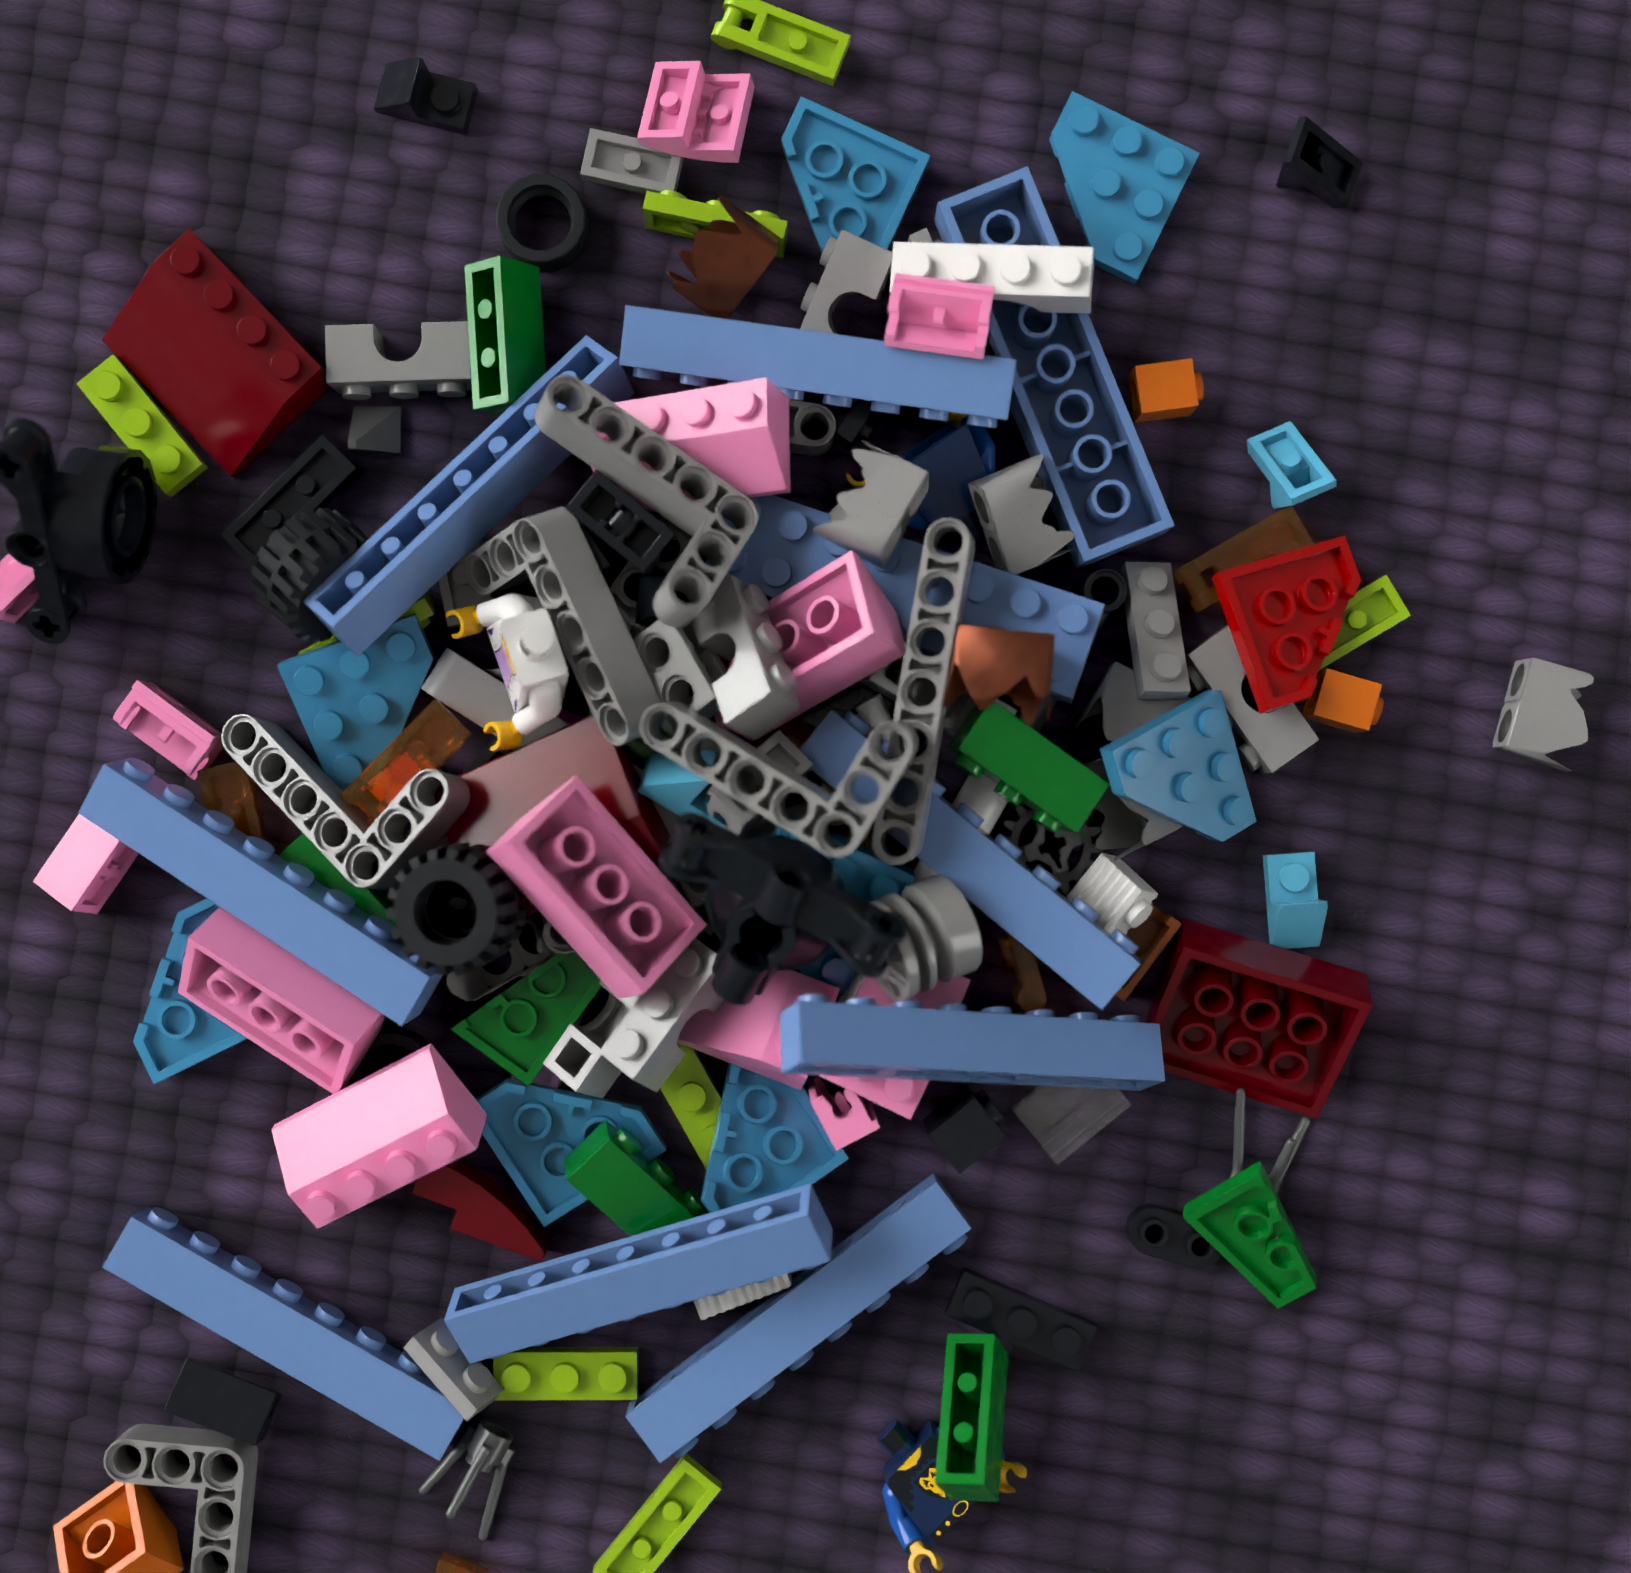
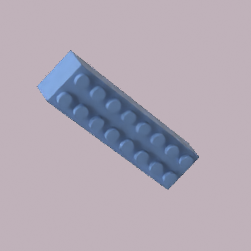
(1062, 387)
(788, 551)

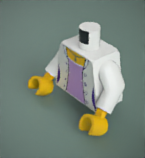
(527, 660)

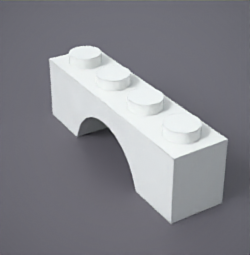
(1034, 275)

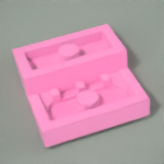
(696, 112)

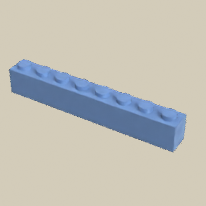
(816, 363)
(455, 508)
(990, 872)
(259, 887)
(968, 1045)
(641, 1274)
(797, 1319)
(284, 1328)

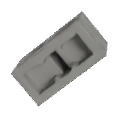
(686, 667)

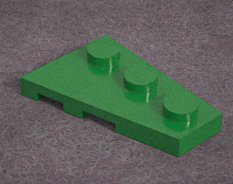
(532, 1015)
(1254, 1234)

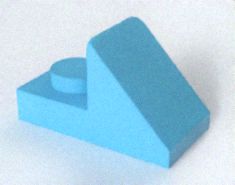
(1289, 465)
(677, 786)
(1292, 900)

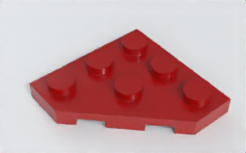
(1287, 616)

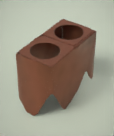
(726, 262)
(1000, 663)

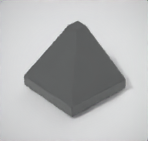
(376, 430)

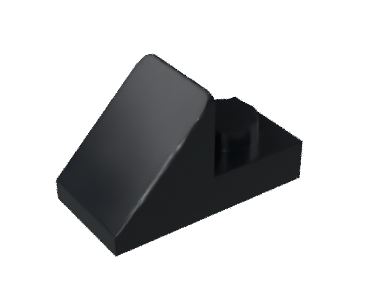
(425, 97)
(1319, 164)

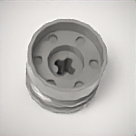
(939, 940)

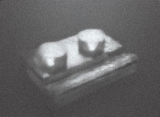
(1068, 1116)

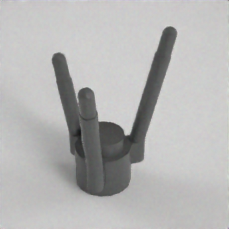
(1286, 1155)
(486, 1447)

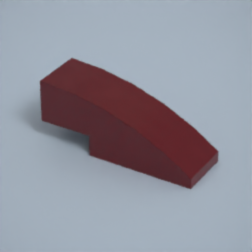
(484, 1209)

